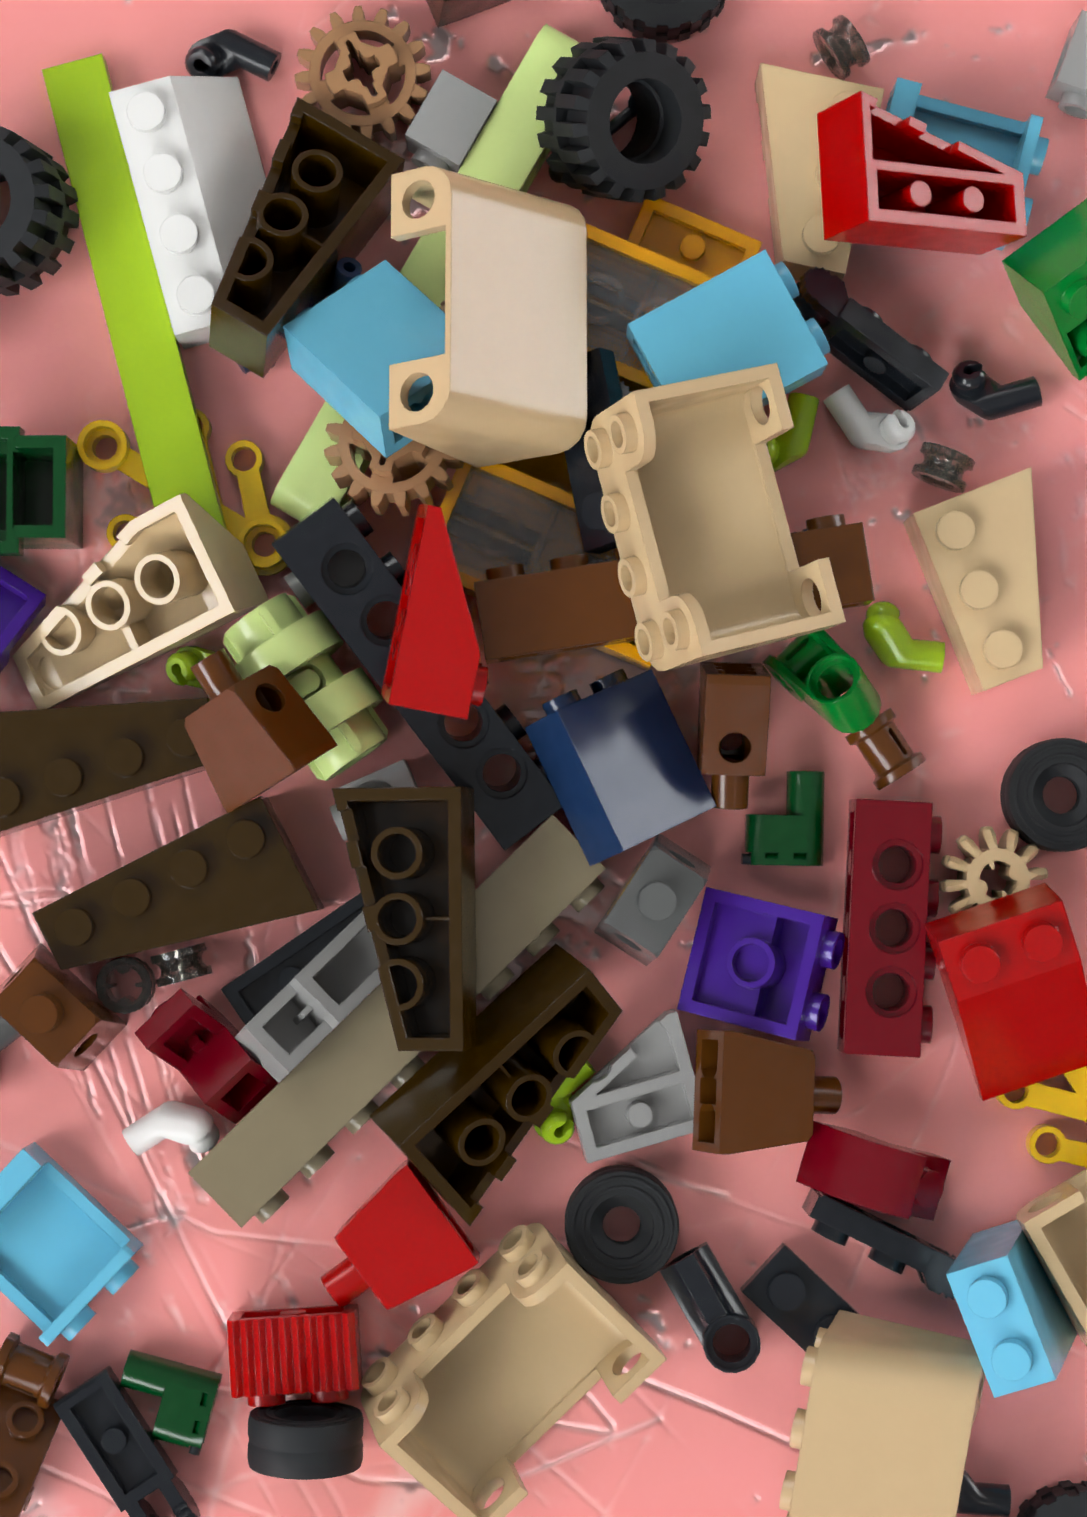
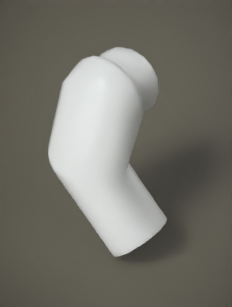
(869, 429)
(174, 1122)

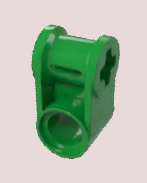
(818, 673)

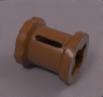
(885, 750)
(31, 1370)

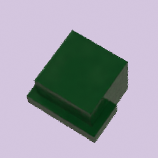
(39, 492)

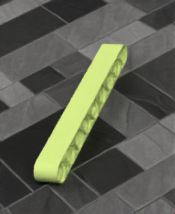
(502, 154)

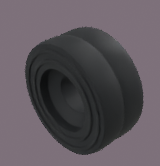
(1023, 794)
(626, 1260)
(305, 1440)

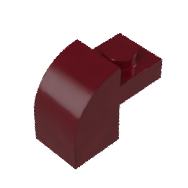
(203, 1048)
(873, 1172)

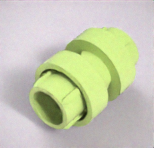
(298, 643)

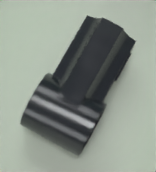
(709, 1304)

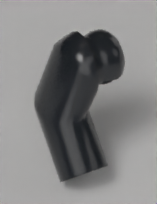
(228, 52)
(984, 1498)

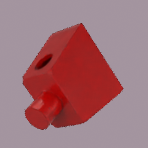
(399, 1243)

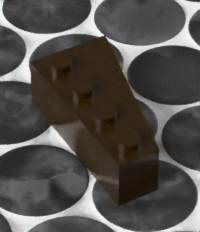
(316, 206)
(89, 756)
(197, 886)
(419, 904)
(476, 1105)

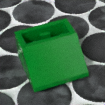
(1052, 286)

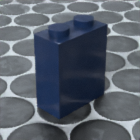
(618, 764)

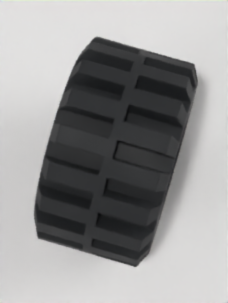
(666, 126)
(37, 214)

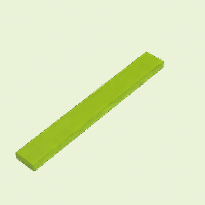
(130, 287)

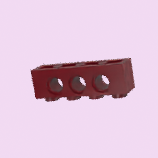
(861, 1023)

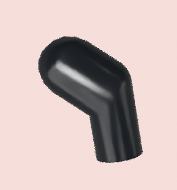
(988, 398)

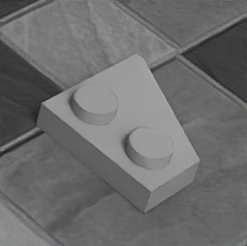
(639, 1094)

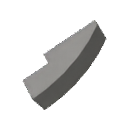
(313, 1001)

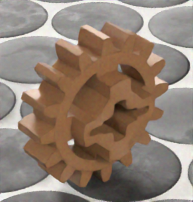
(382, 62)
(394, 479)

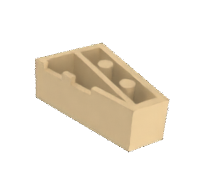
(985, 577)

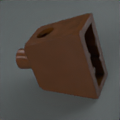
(733, 701)
(251, 730)
(57, 1012)
(756, 1093)

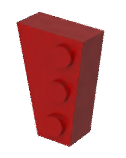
(910, 189)

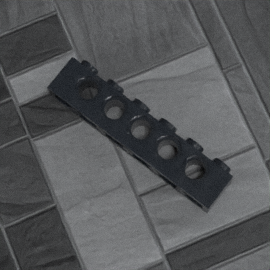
(306, 548)

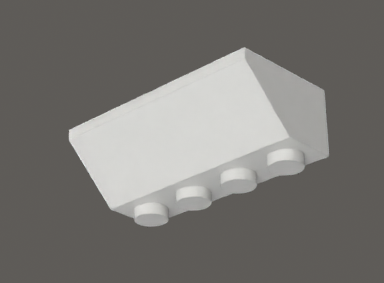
(193, 183)

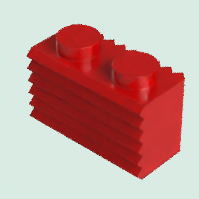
(294, 1353)

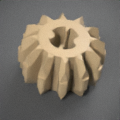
(1012, 868)

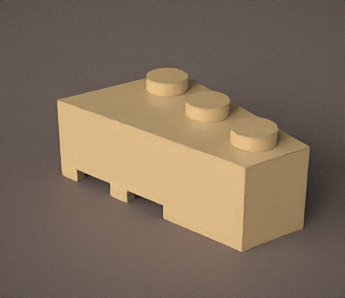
(790, 149)

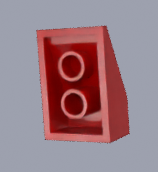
(433, 639)
(1014, 988)

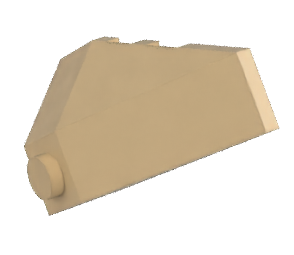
(152, 592)

